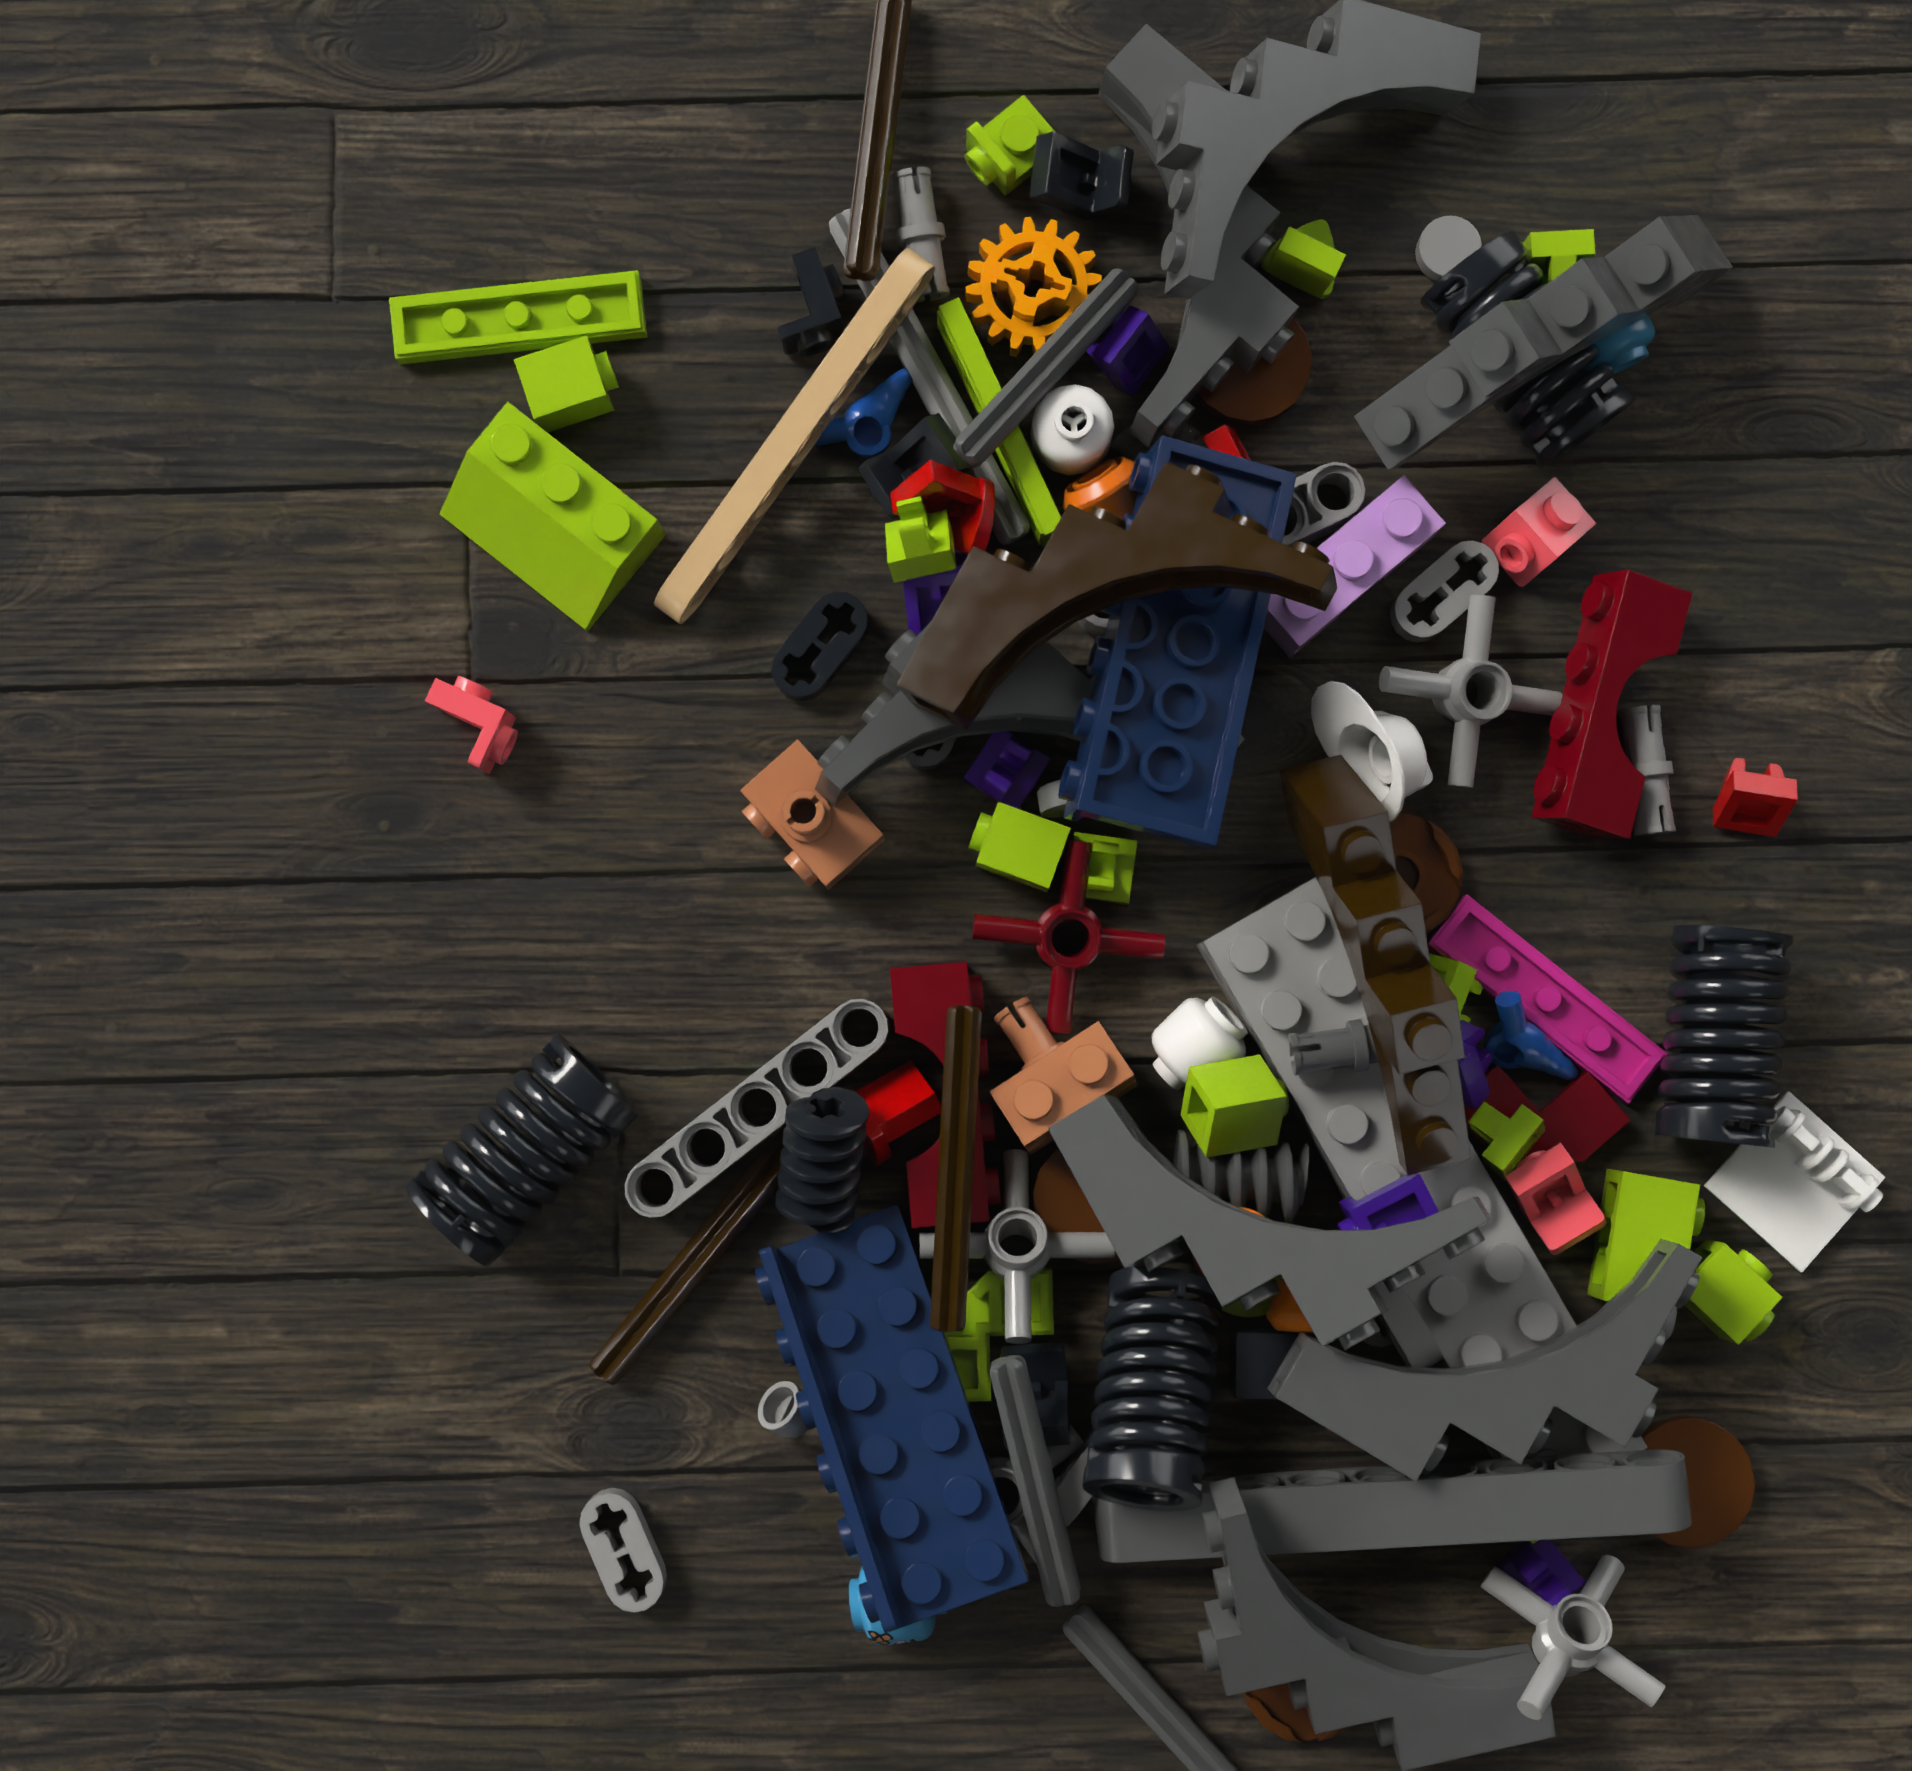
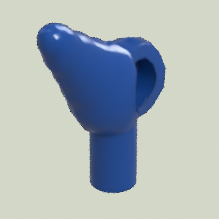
(869, 419)
(1522, 1044)

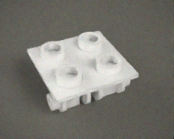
(1800, 1188)

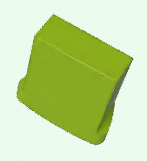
(1306, 259)

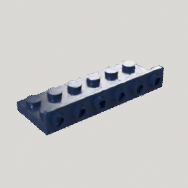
(1174, 677)
(890, 1421)

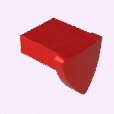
(965, 497)
(896, 1106)

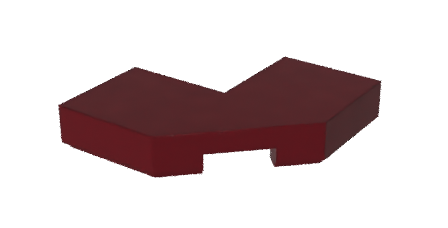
(1576, 1117)

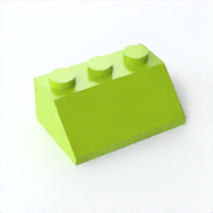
(549, 517)

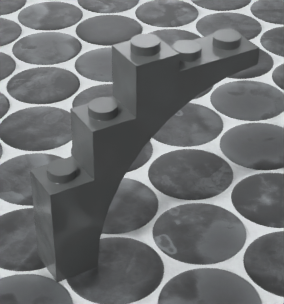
(1353, 62)
(1239, 312)
(1530, 335)
(1034, 698)
(1331, 1273)
(1504, 1403)
(1419, 1698)

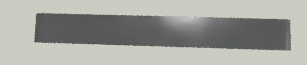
(1447, 1506)

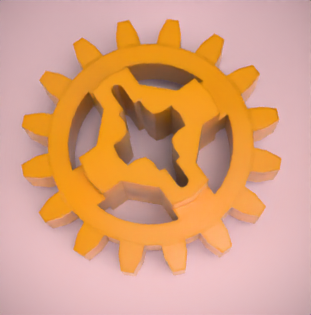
(1011, 278)

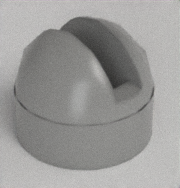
(780, 1411)

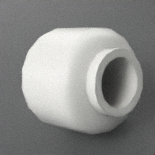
(1072, 450)
(1196, 1035)

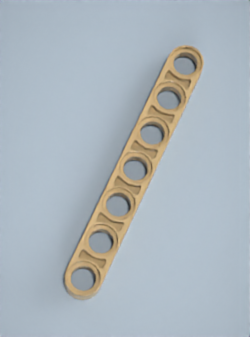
(794, 435)

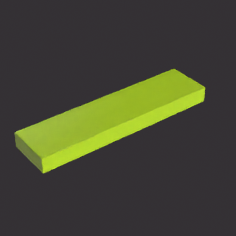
(517, 317)
(1013, 451)

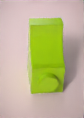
(1637, 1216)

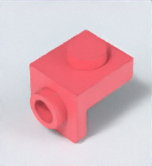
(1538, 532)
(471, 704)
(1555, 1198)

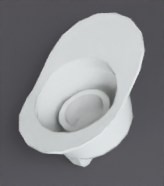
(1376, 744)

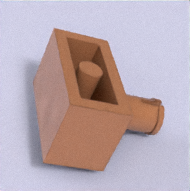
(823, 837)
(1055, 1075)

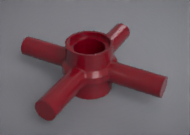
(1096, 941)

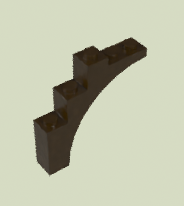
(1176, 541)
(1385, 939)

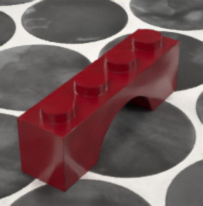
(1586, 774)
(920, 1011)

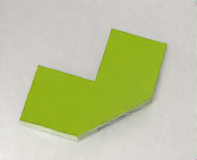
(987, 1318)

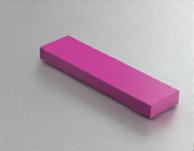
(1552, 1000)

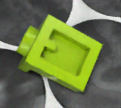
(1006, 145)

